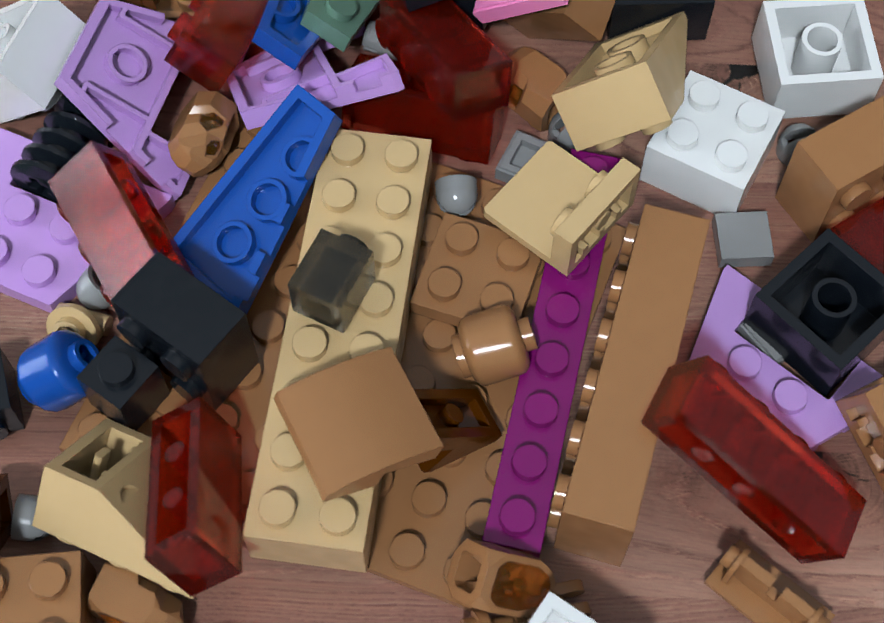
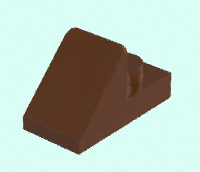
(459, 421)

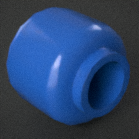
(50, 370)

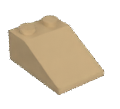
(626, 85)

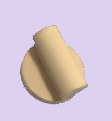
(78, 319)

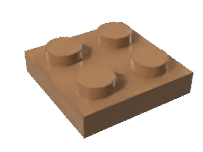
(473, 271)

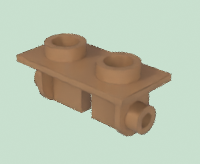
(762, 590)

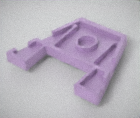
(122, 82)
(265, 82)
(36, 243)
(784, 394)

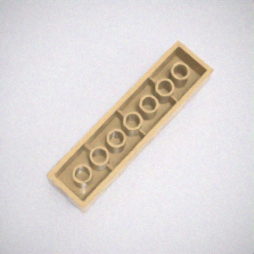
(378, 193)

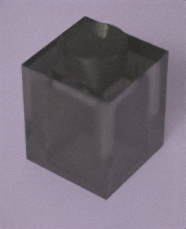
(332, 279)

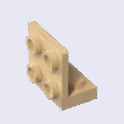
(562, 205)

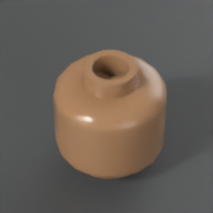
(493, 345)

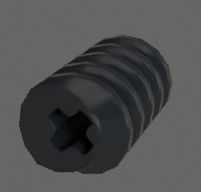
(53, 146)

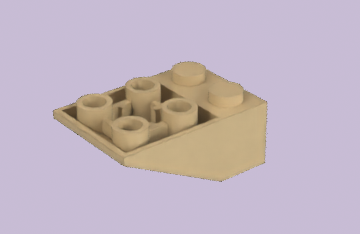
(99, 498)

